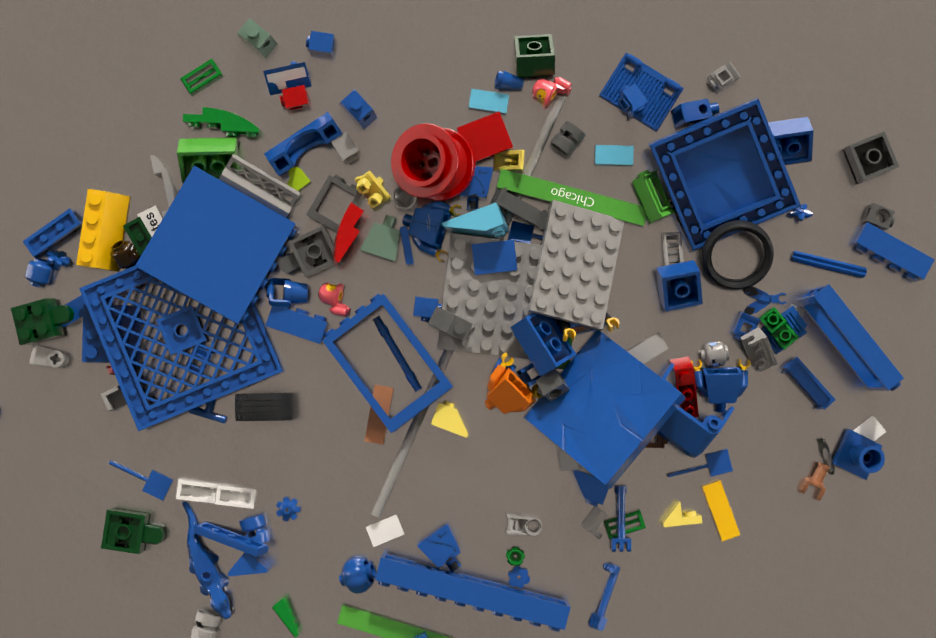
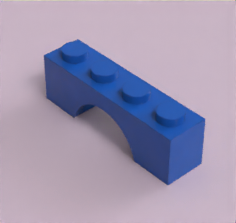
(285, 154)

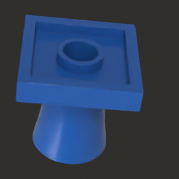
(859, 455)

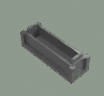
(520, 208)

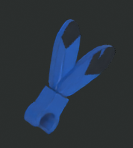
(763, 299)

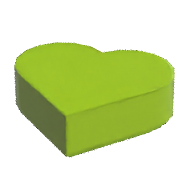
(298, 179)

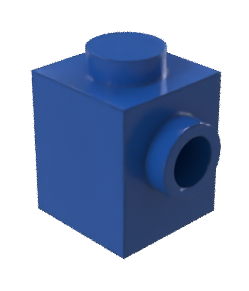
(425, 307)

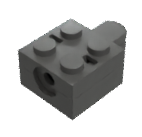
(309, 255)

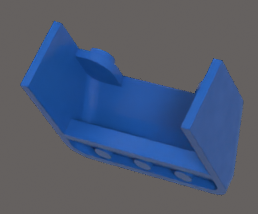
(689, 433)

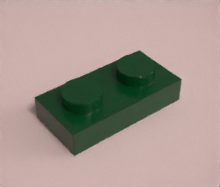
(138, 234)

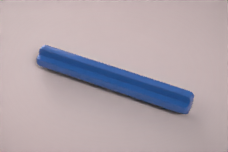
(829, 264)

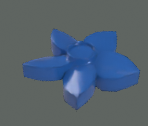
(801, 212)

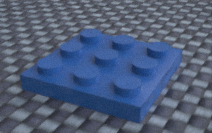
(91, 344)

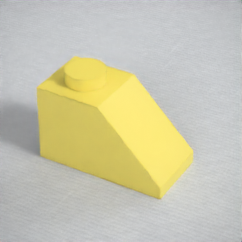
(449, 419)

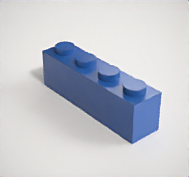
(893, 252)

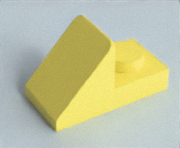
(675, 517)

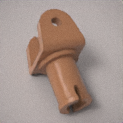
(816, 480)

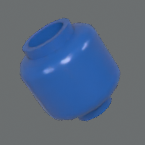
(38, 272)

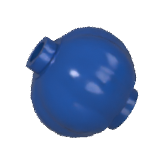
(357, 575)

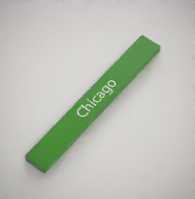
(551, 191)

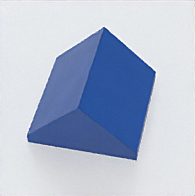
(250, 564)

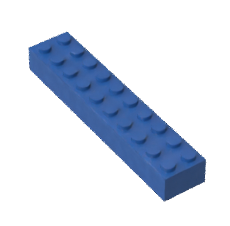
(473, 592)

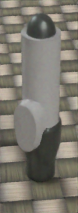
(826, 455)

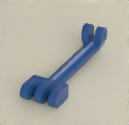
(621, 540)
(598, 621)

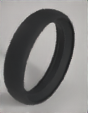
(751, 280)

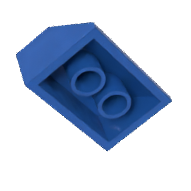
(793, 139)
(542, 342)

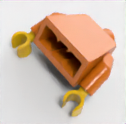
(508, 391)

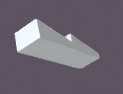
(215, 493)

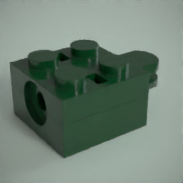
(40, 320)
(129, 529)

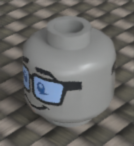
(714, 354)

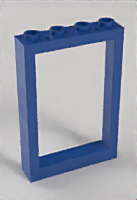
(851, 339)
(419, 404)

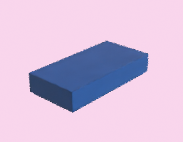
(406, 245)

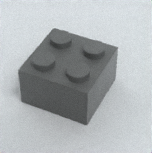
(871, 157)

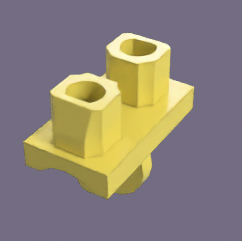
(372, 188)

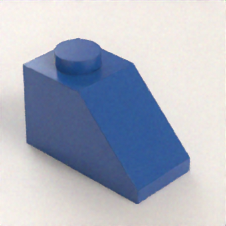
(591, 488)

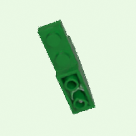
(230, 123)

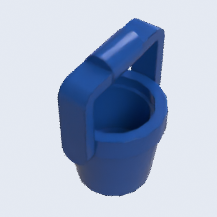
(292, 292)

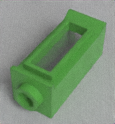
(652, 195)

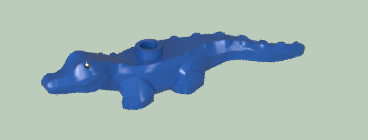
(204, 566)

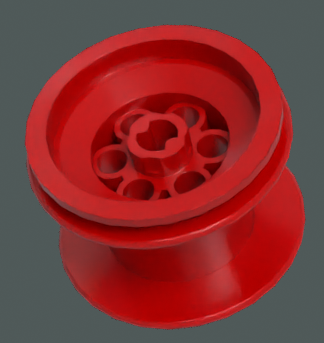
(454, 166)

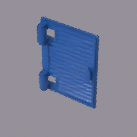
(650, 84)

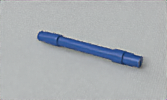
(410, 376)

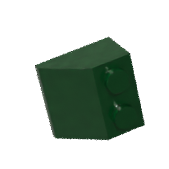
(534, 55)

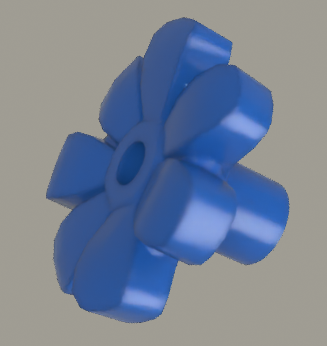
(57, 259)
(291, 505)

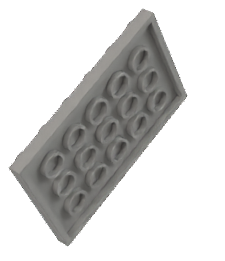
(576, 265)

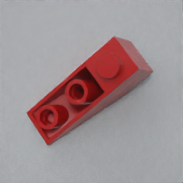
(684, 381)

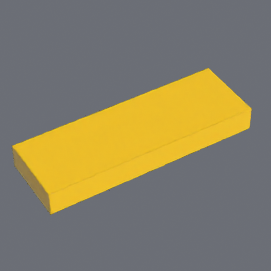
(721, 510)

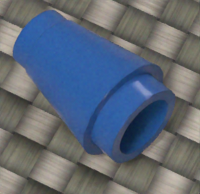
(506, 80)

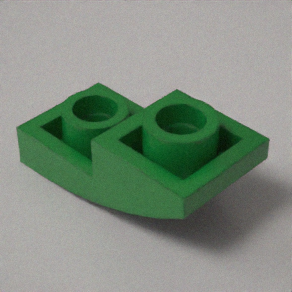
(779, 329)

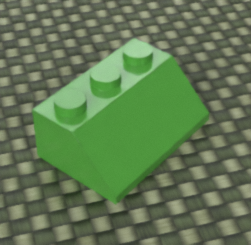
(206, 154)

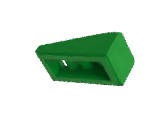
(284, 612)

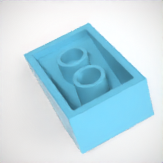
(485, 222)

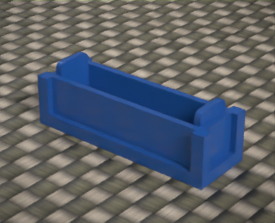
(52, 232)
(808, 383)

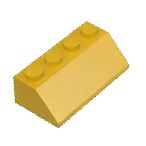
(102, 228)

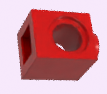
(294, 98)

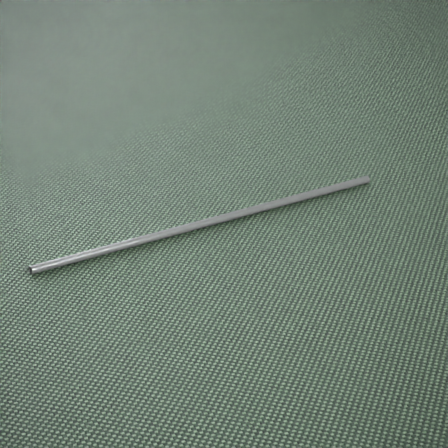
(446, 355)

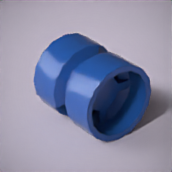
(255, 523)

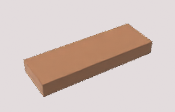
(375, 428)

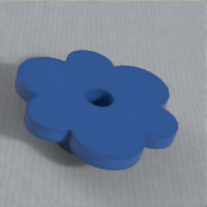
(514, 581)

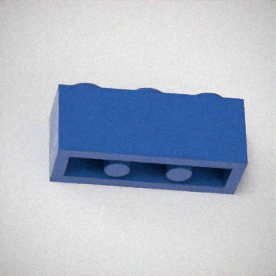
(297, 323)

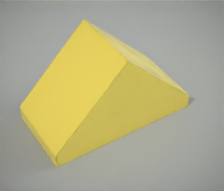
(509, 160)

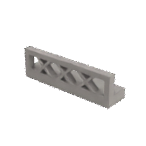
(257, 189)

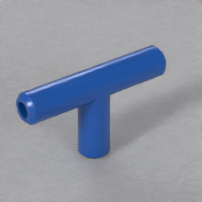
(207, 413)

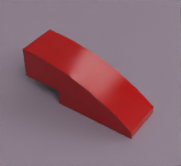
(346, 232)

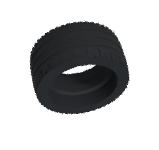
(264, 407)

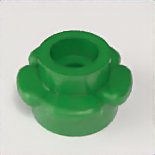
(515, 561)

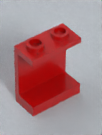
(486, 136)

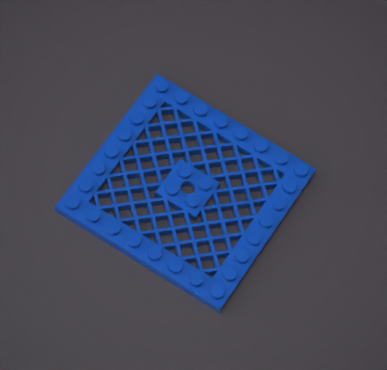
(149, 415)

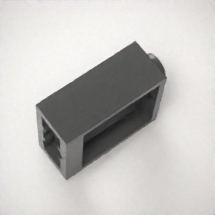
(337, 180)

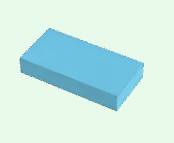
(488, 101)
(614, 155)

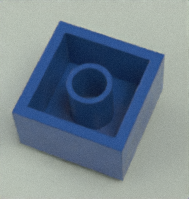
(679, 285)

